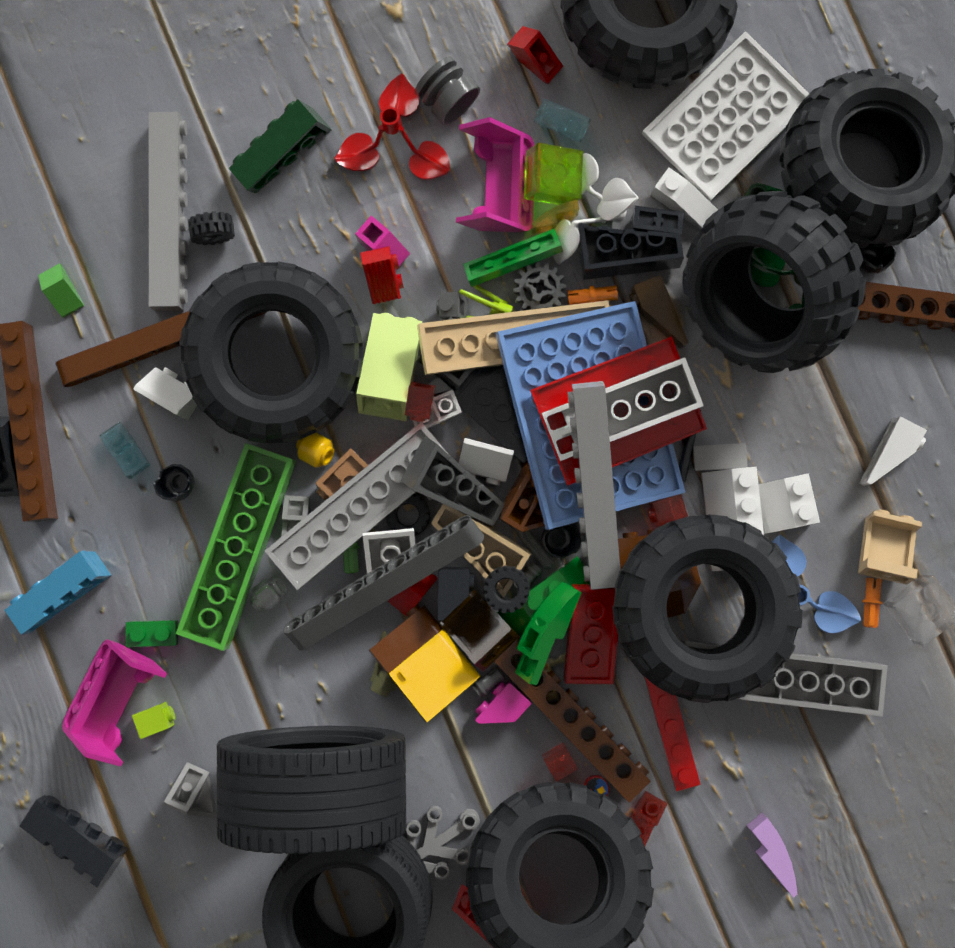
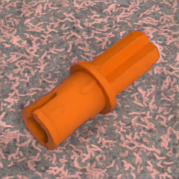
(872, 602)

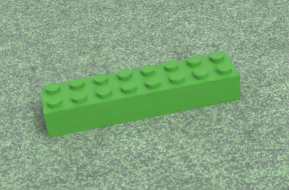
(236, 547)

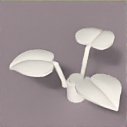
(614, 203)

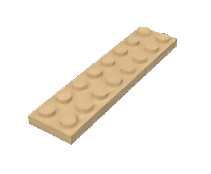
(472, 340)

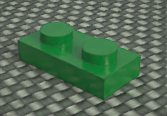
(151, 633)

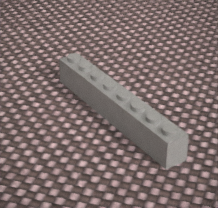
(167, 211)
(596, 483)

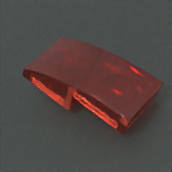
(647, 814)

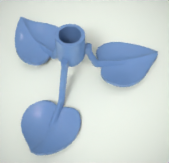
(834, 610)

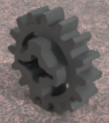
(530, 286)

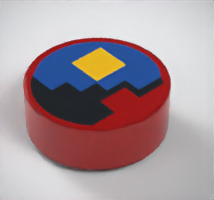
(597, 784)

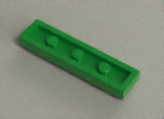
(513, 257)

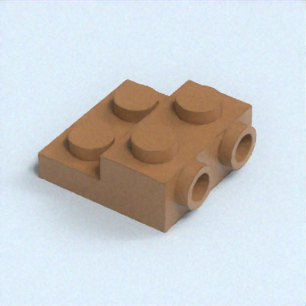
(339, 474)

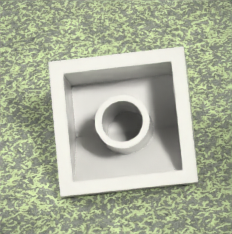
(167, 391)
(486, 461)
(787, 504)
(385, 545)

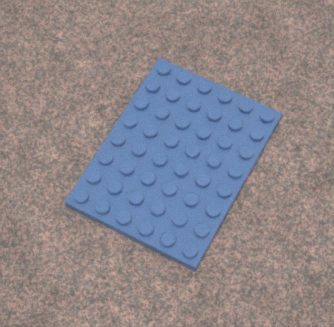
(560, 348)

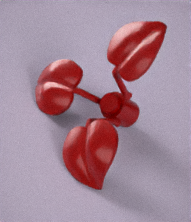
(396, 100)

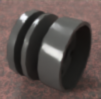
(447, 90)

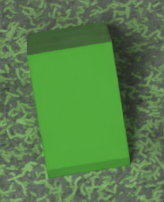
(60, 290)

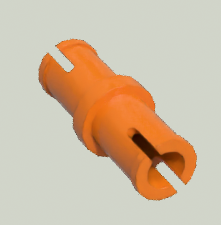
(592, 294)

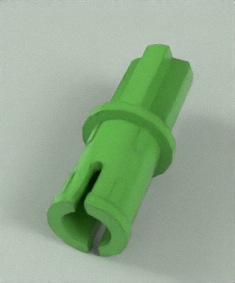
(350, 559)

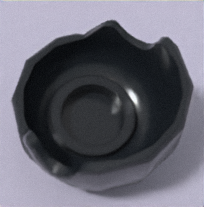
(877, 259)
(174, 483)
(561, 541)

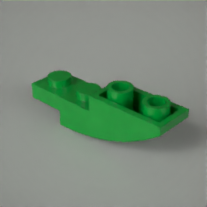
(545, 626)

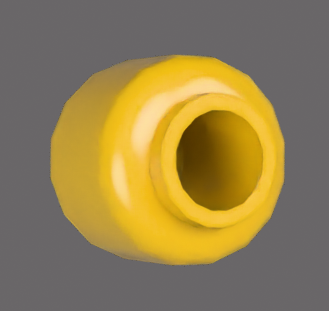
(315, 450)

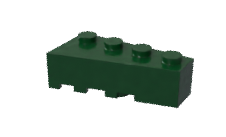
(278, 145)

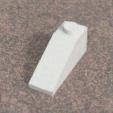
(682, 196)
(897, 445)

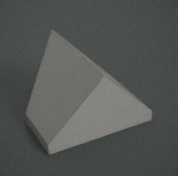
(192, 793)

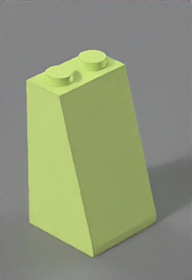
(388, 366)

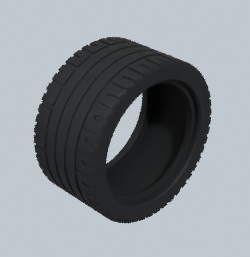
(311, 789)

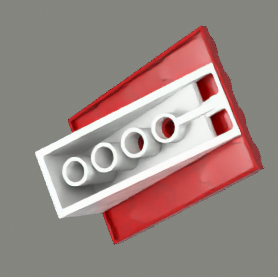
(633, 428)

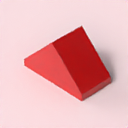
(411, 596)

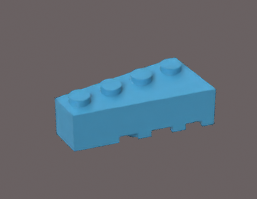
(57, 591)

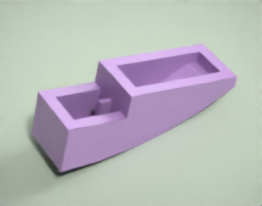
(774, 852)

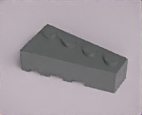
(446, 481)

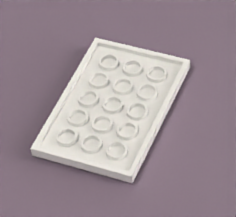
(726, 116)

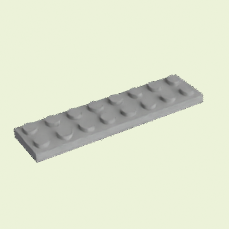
(348, 513)

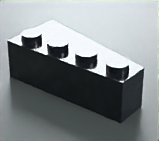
(74, 838)

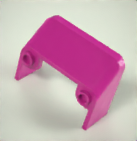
(505, 159)
(102, 699)

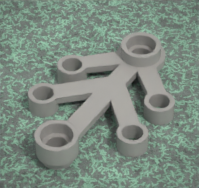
(433, 844)

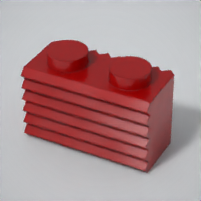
(381, 275)

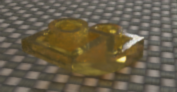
(549, 219)

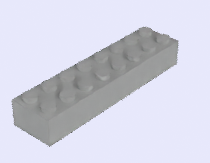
(821, 683)

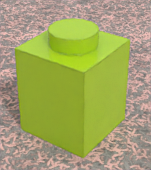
(154, 719)

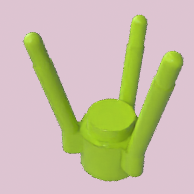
(497, 307)

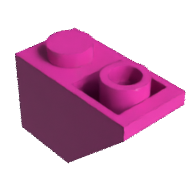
(375, 236)
(504, 707)

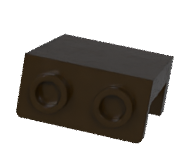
(479, 630)

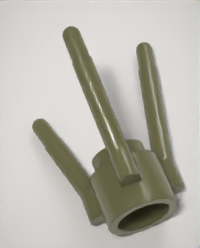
(382, 683)

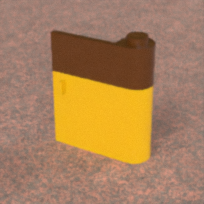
(424, 663)

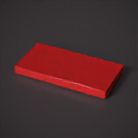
(591, 638)

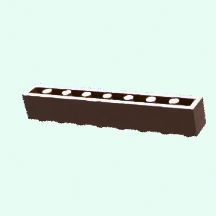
(27, 422)

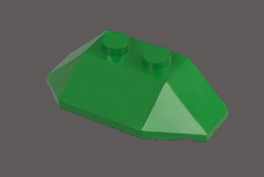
(569, 573)

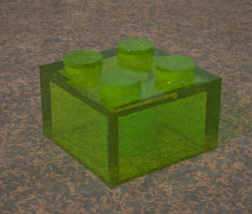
(553, 174)

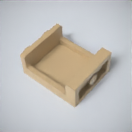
(889, 547)

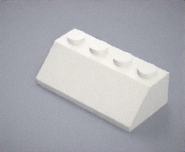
(733, 495)

